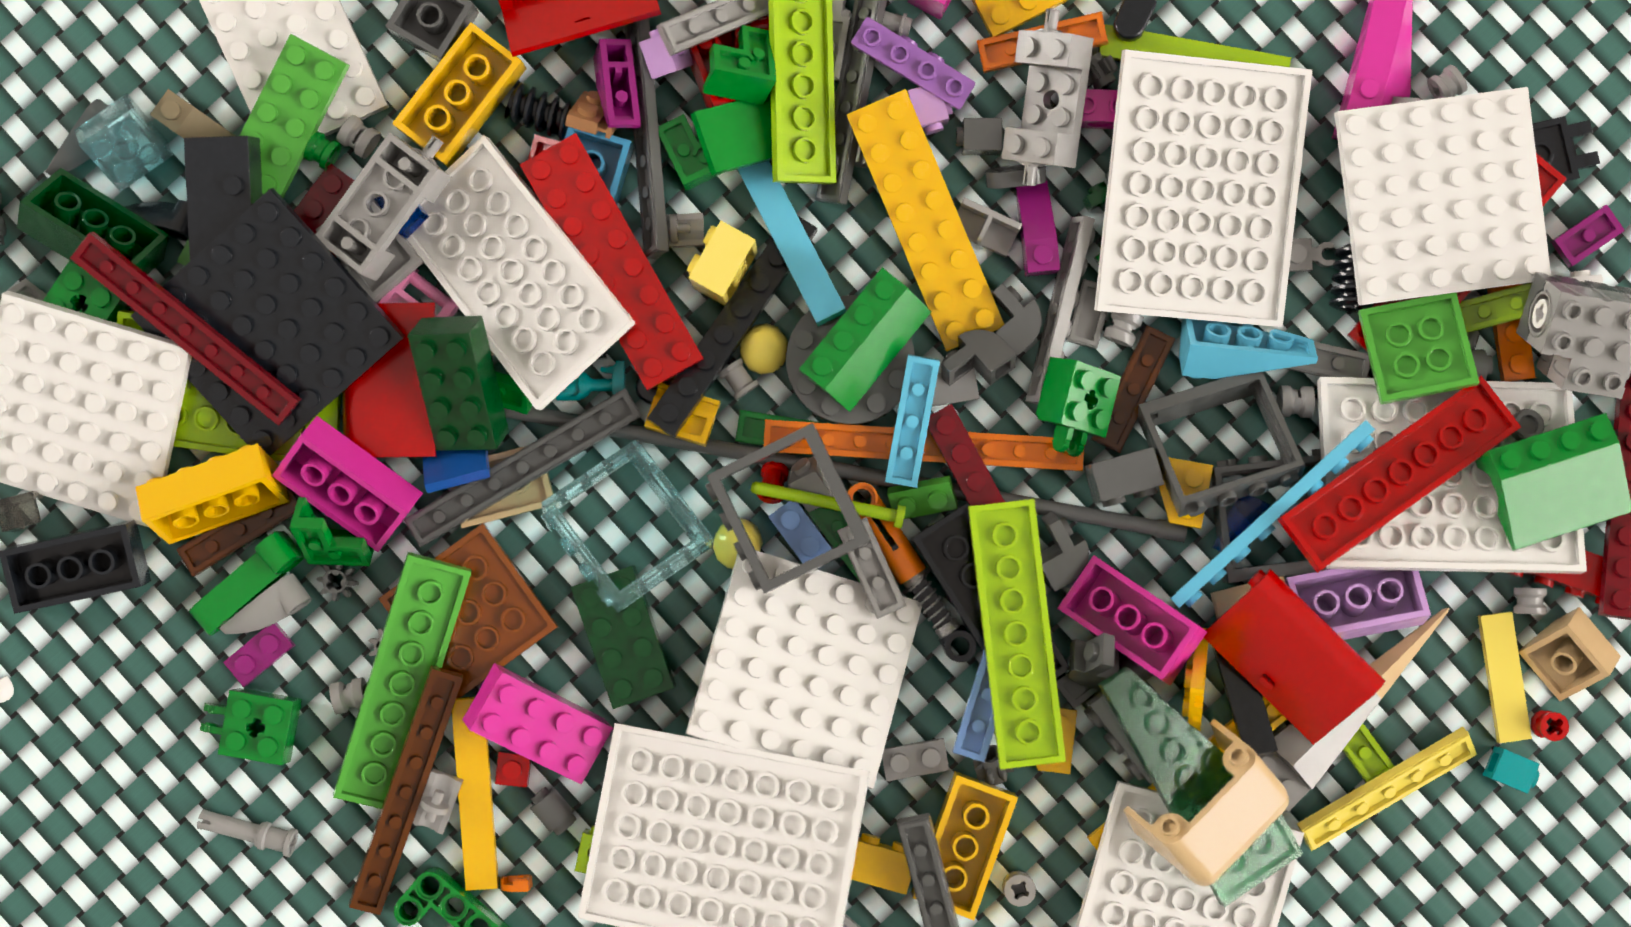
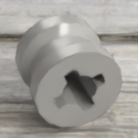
(1447, 83)
(1530, 600)
(1014, 885)

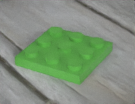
(1418, 347)

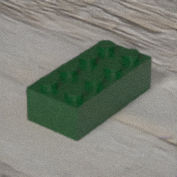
(68, 209)
(458, 383)
(624, 643)

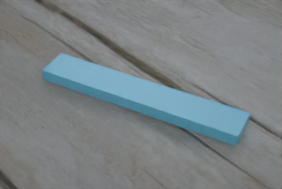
(793, 243)

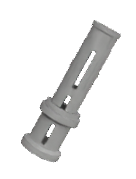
(262, 834)

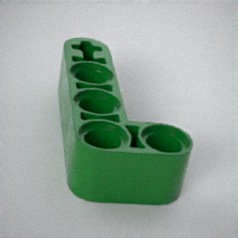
(271, 562)
(439, 902)

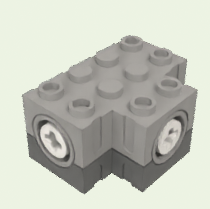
(1580, 333)

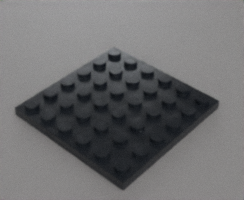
(288, 309)

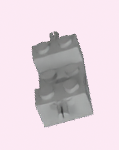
(1059, 65)
(403, 179)

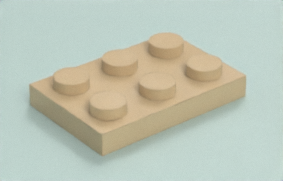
(519, 502)

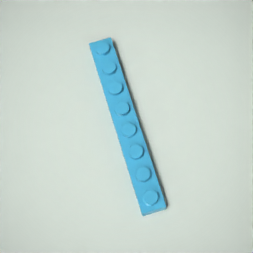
(1262, 526)

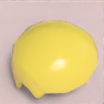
(764, 349)
(724, 543)

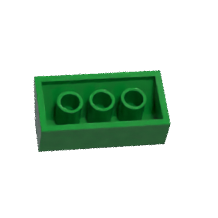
(865, 340)

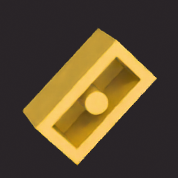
(881, 864)

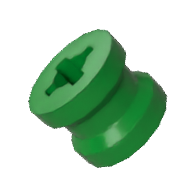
(322, 150)

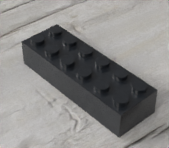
(950, 556)

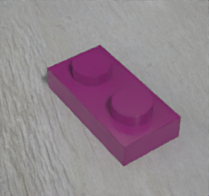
(1587, 236)
(259, 654)

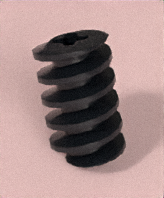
(538, 111)
(1346, 278)

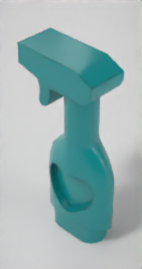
(584, 384)

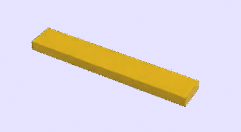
(475, 803)

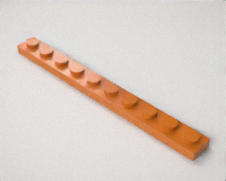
(876, 443)

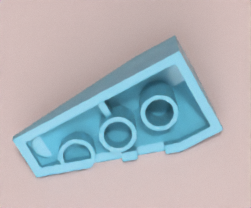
(1235, 349)

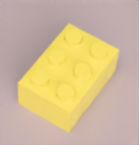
(722, 263)

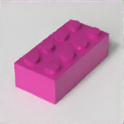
(347, 483)
(1141, 622)
(537, 724)

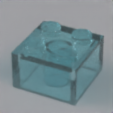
(123, 142)

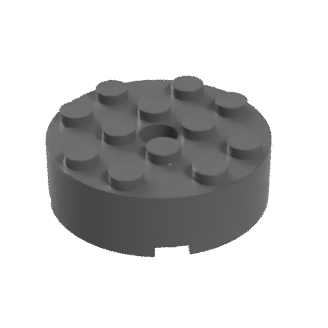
(874, 404)

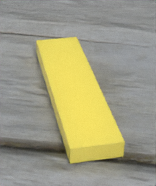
(1504, 677)

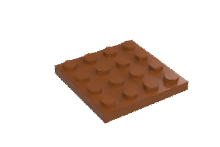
(497, 614)

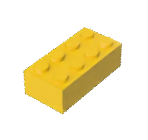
(460, 94)
(211, 494)
(970, 837)

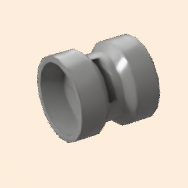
(358, 136)
(1122, 329)
(1296, 401)
(348, 695)

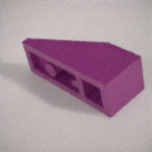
(617, 83)
(1037, 230)

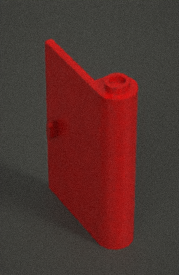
(550, 22)
(386, 404)
(1293, 657)

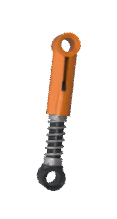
(909, 570)

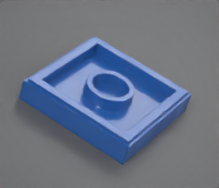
(455, 468)

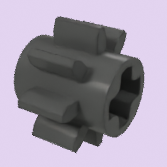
(1101, 71)
(346, 583)
(990, 769)

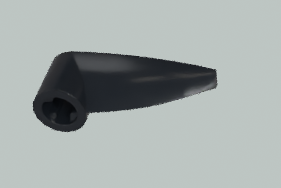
(166, 216)

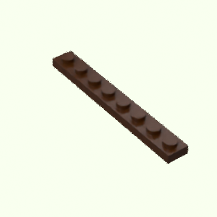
(405, 790)

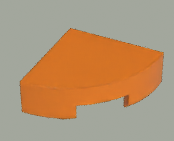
(516, 883)

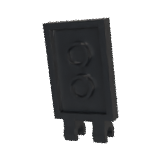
(1556, 146)

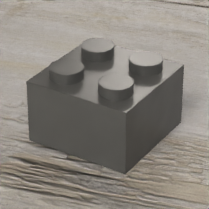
(431, 24)
(1124, 475)

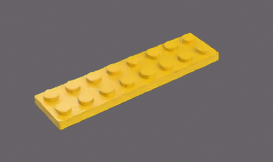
(924, 218)

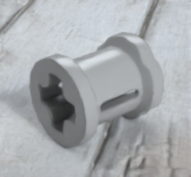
(738, 379)

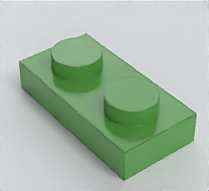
(928, 498)

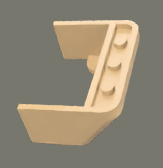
(1226, 824)

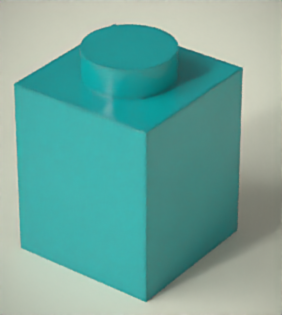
(1512, 770)

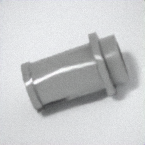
(896, 23)

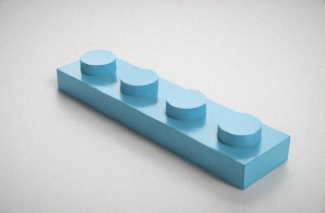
(912, 420)

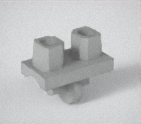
(685, 229)
(438, 800)

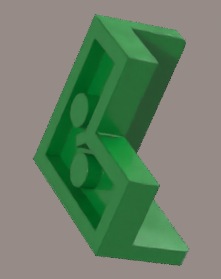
(743, 72)
(685, 152)
(326, 545)

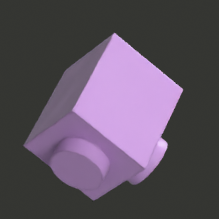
(658, 58)
(930, 110)

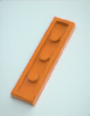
(1000, 50)

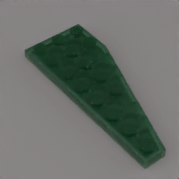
(1189, 775)

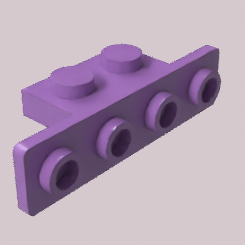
(913, 63)

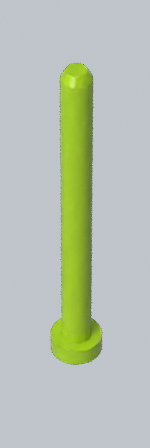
(828, 502)

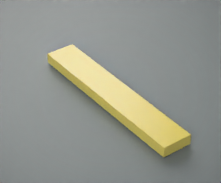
(1387, 788)

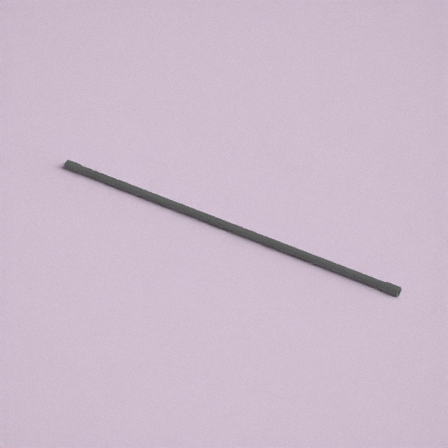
(1158, 528)

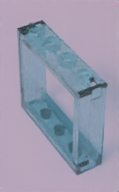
(589, 567)

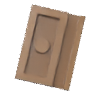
(589, 115)

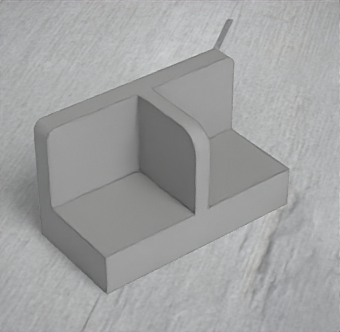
(988, 227)

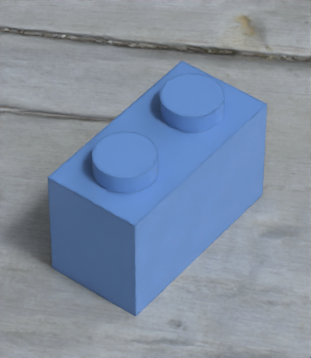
(799, 531)

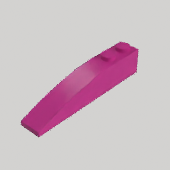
(1381, 57)

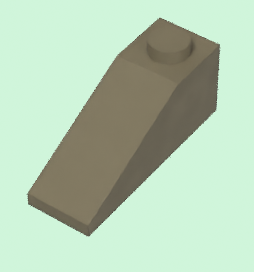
(185, 118)

